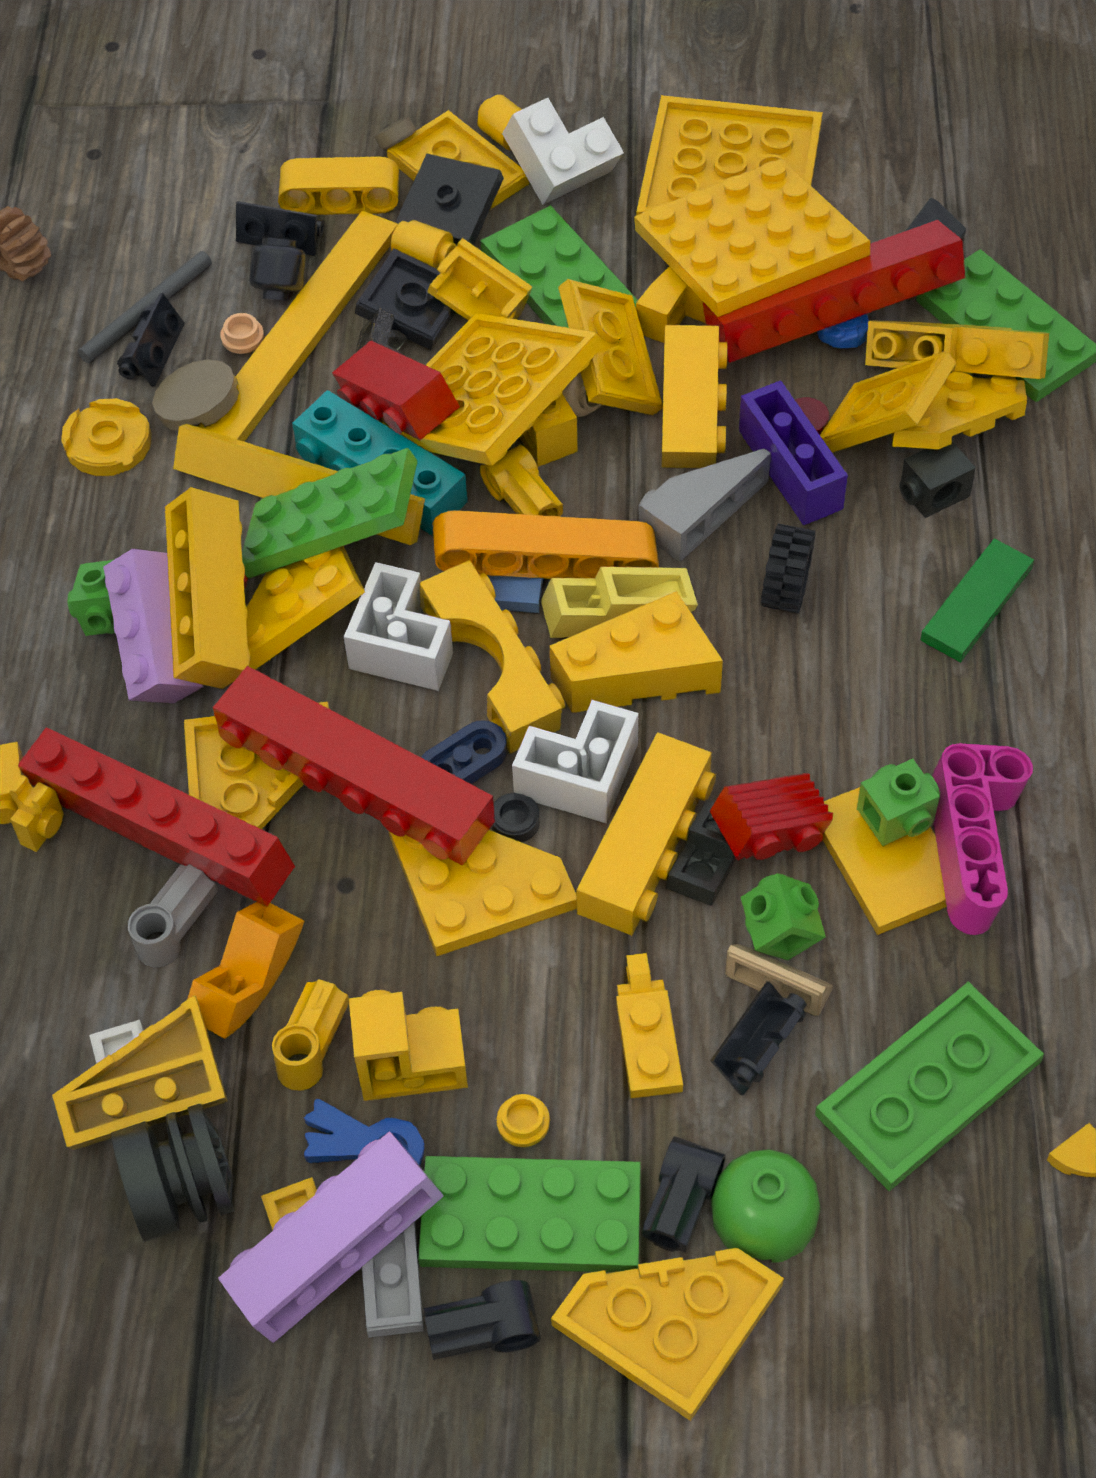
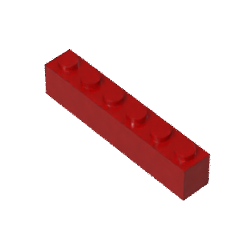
(891, 273)
(354, 766)
(159, 816)

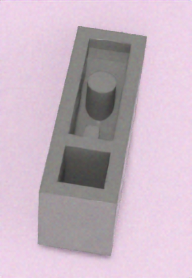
(701, 500)

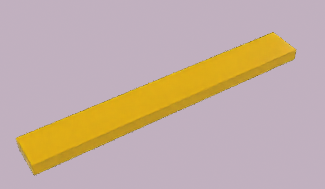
(305, 323)

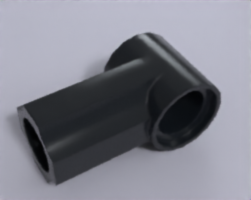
(686, 1183)
(496, 1320)

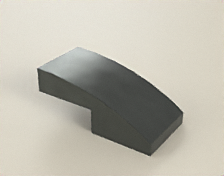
(703, 861)

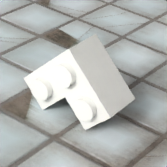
(558, 159)
(392, 635)
(580, 772)

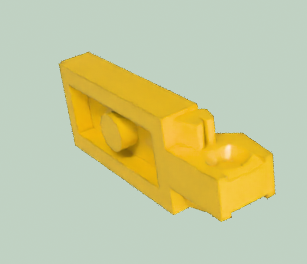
(647, 1032)

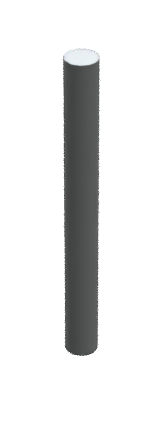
(131, 317)

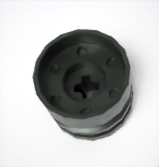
(172, 1172)

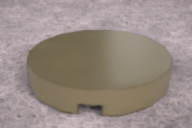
(196, 394)

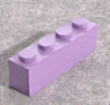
(329, 1237)

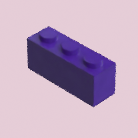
(799, 459)

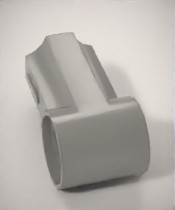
(170, 912)

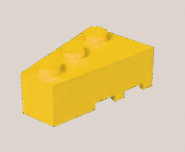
(692, 396)
(637, 656)
(143, 1081)

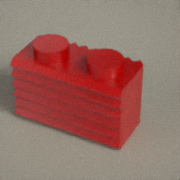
(771, 816)

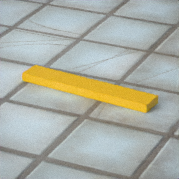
(264, 471)

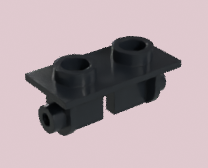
(261, 221)
(154, 340)
(757, 1037)

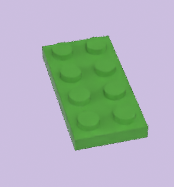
(545, 255)
(998, 299)
(329, 512)
(928, 1085)
(532, 1214)

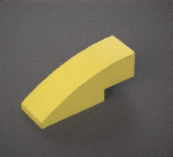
(582, 603)

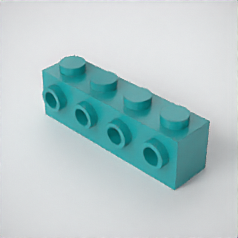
(346, 437)

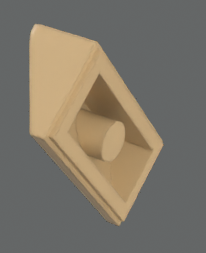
(757, 968)

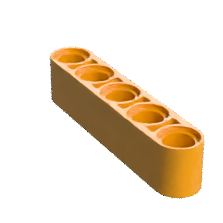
(541, 544)

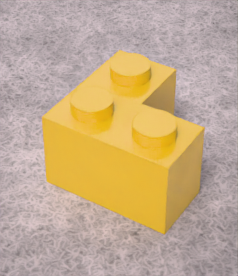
(402, 1051)

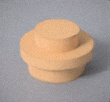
(241, 333)

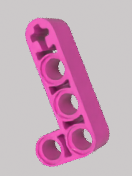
(972, 786)

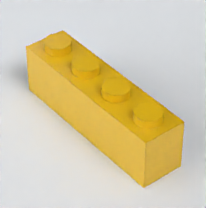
(206, 588)
(644, 834)

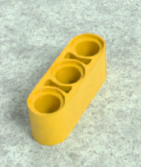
(339, 185)

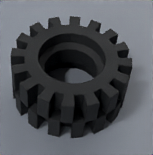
(788, 568)

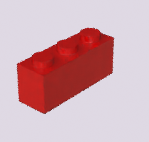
(395, 390)

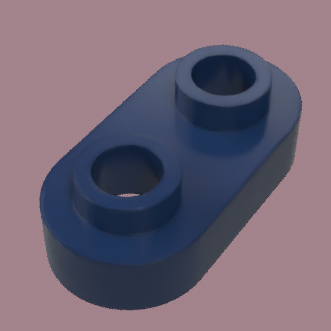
(459, 755)

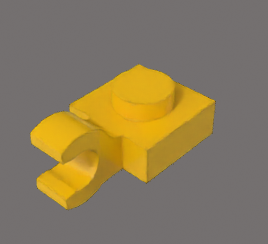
(37, 814)

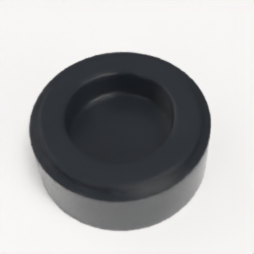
(516, 817)

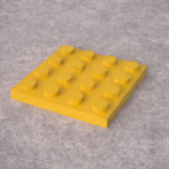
(710, 140)
(751, 236)
(503, 380)

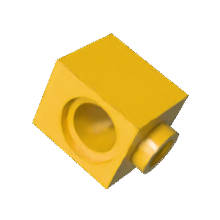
(552, 433)

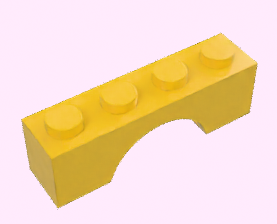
(521, 693)

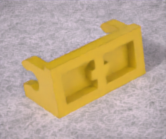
(478, 284)

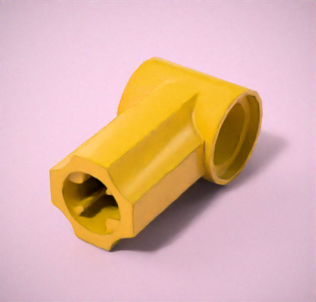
(519, 483)
(308, 1033)

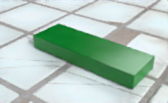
(977, 600)

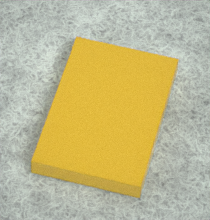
(454, 139)
(622, 369)
(887, 402)
(888, 881)

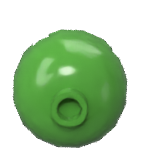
(765, 1205)

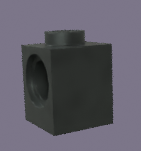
(936, 479)

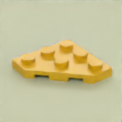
(967, 407)
(298, 600)
(234, 777)
(493, 892)
(670, 1321)

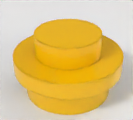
(523, 1120)

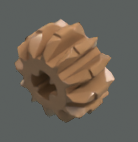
(21, 245)

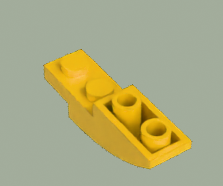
(972, 347)

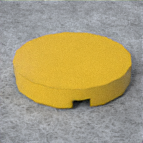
(106, 437)

